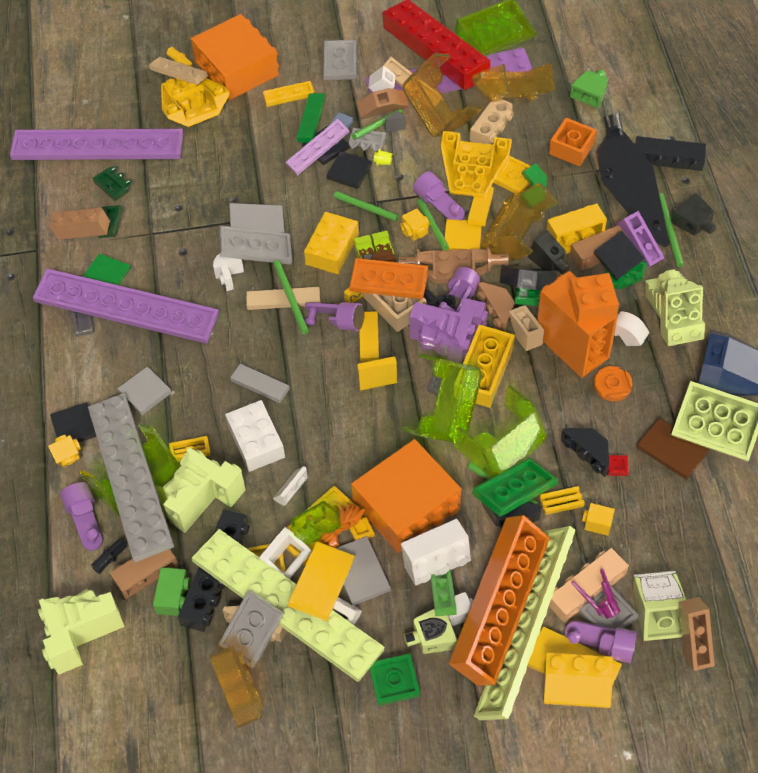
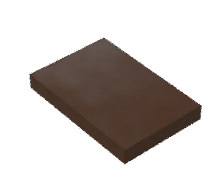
(671, 451)

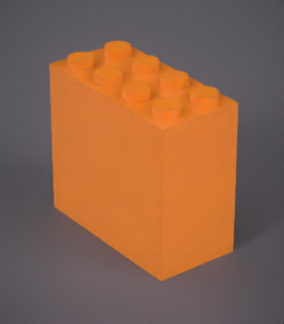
(235, 55)
(578, 345)
(406, 495)

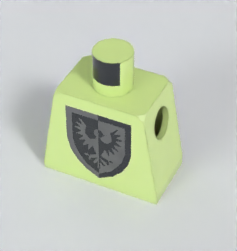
(432, 633)

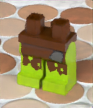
(377, 249)

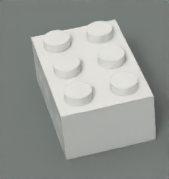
(255, 435)
(436, 552)

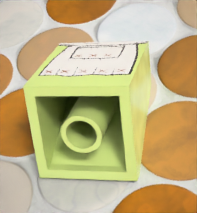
(658, 604)

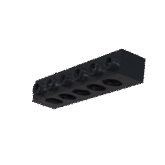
(200, 618)

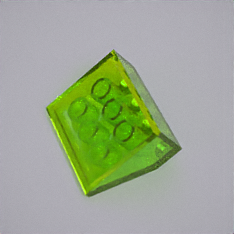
(495, 27)

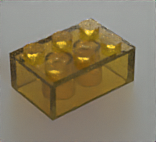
(237, 686)

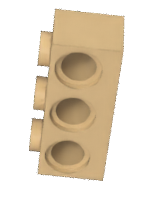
(491, 122)

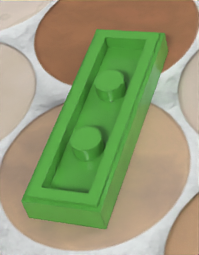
(443, 594)

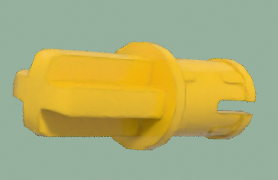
(178, 57)

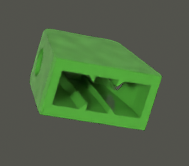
(590, 88)

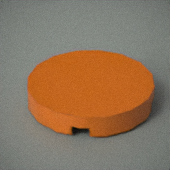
(613, 383)

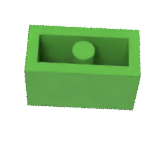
(171, 591)

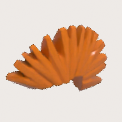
(347, 519)

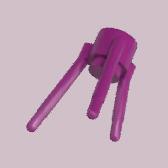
(608, 605)

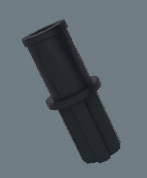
(108, 556)

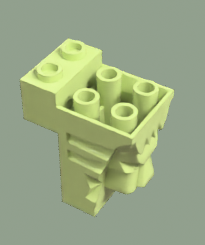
(678, 306)
(197, 485)
(75, 622)

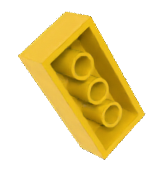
(491, 354)

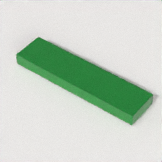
(311, 117)

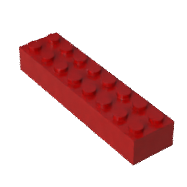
(428, 36)

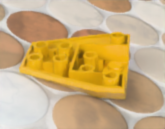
(192, 102)
(472, 165)

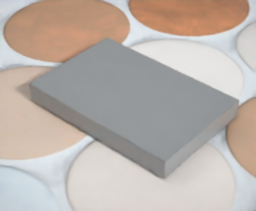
(340, 60)
(257, 217)
(366, 575)
(252, 627)

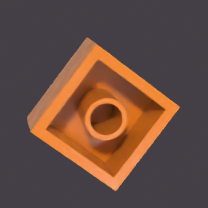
(572, 142)
(593, 298)

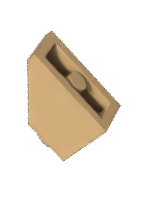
(526, 328)

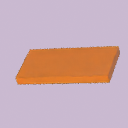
(389, 278)

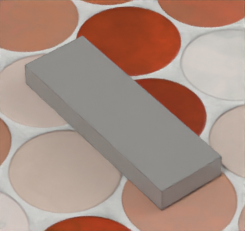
(260, 383)

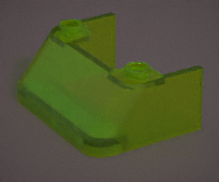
(454, 401)
(510, 448)
(160, 462)

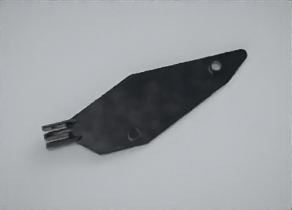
(631, 178)

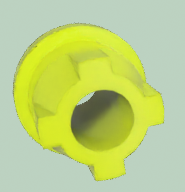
(382, 158)

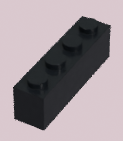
(672, 153)

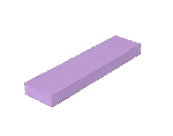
(317, 147)

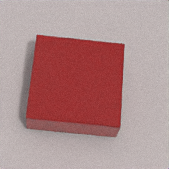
(618, 465)

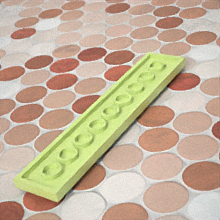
(244, 571)
(498, 699)

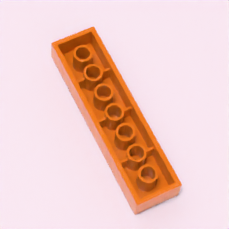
(499, 601)

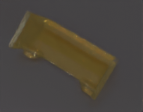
(499, 84)
(429, 103)
(515, 219)

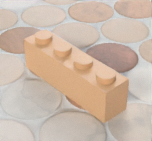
(568, 601)

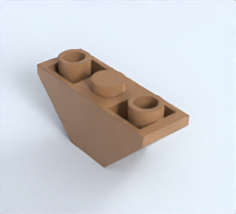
(382, 102)
(497, 304)

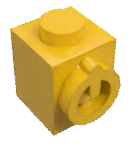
(414, 225)
(65, 450)

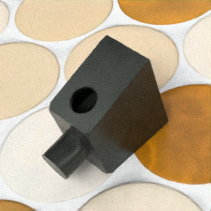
(694, 216)
(548, 253)

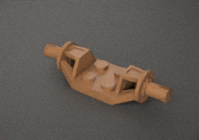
(448, 261)

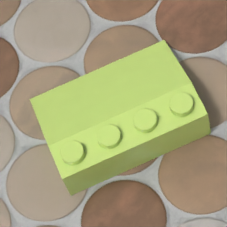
(718, 421)

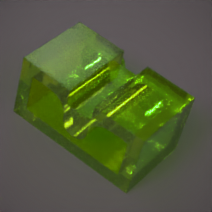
(314, 521)

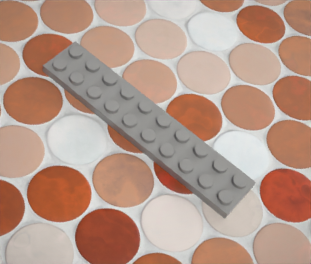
(130, 478)

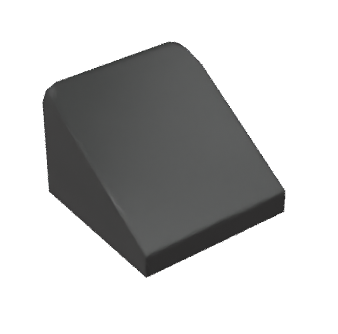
(395, 122)

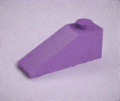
(642, 239)

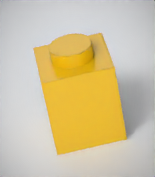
(598, 519)

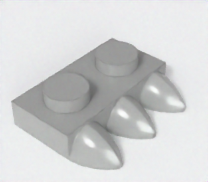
(370, 140)

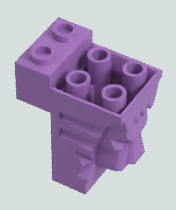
(446, 330)

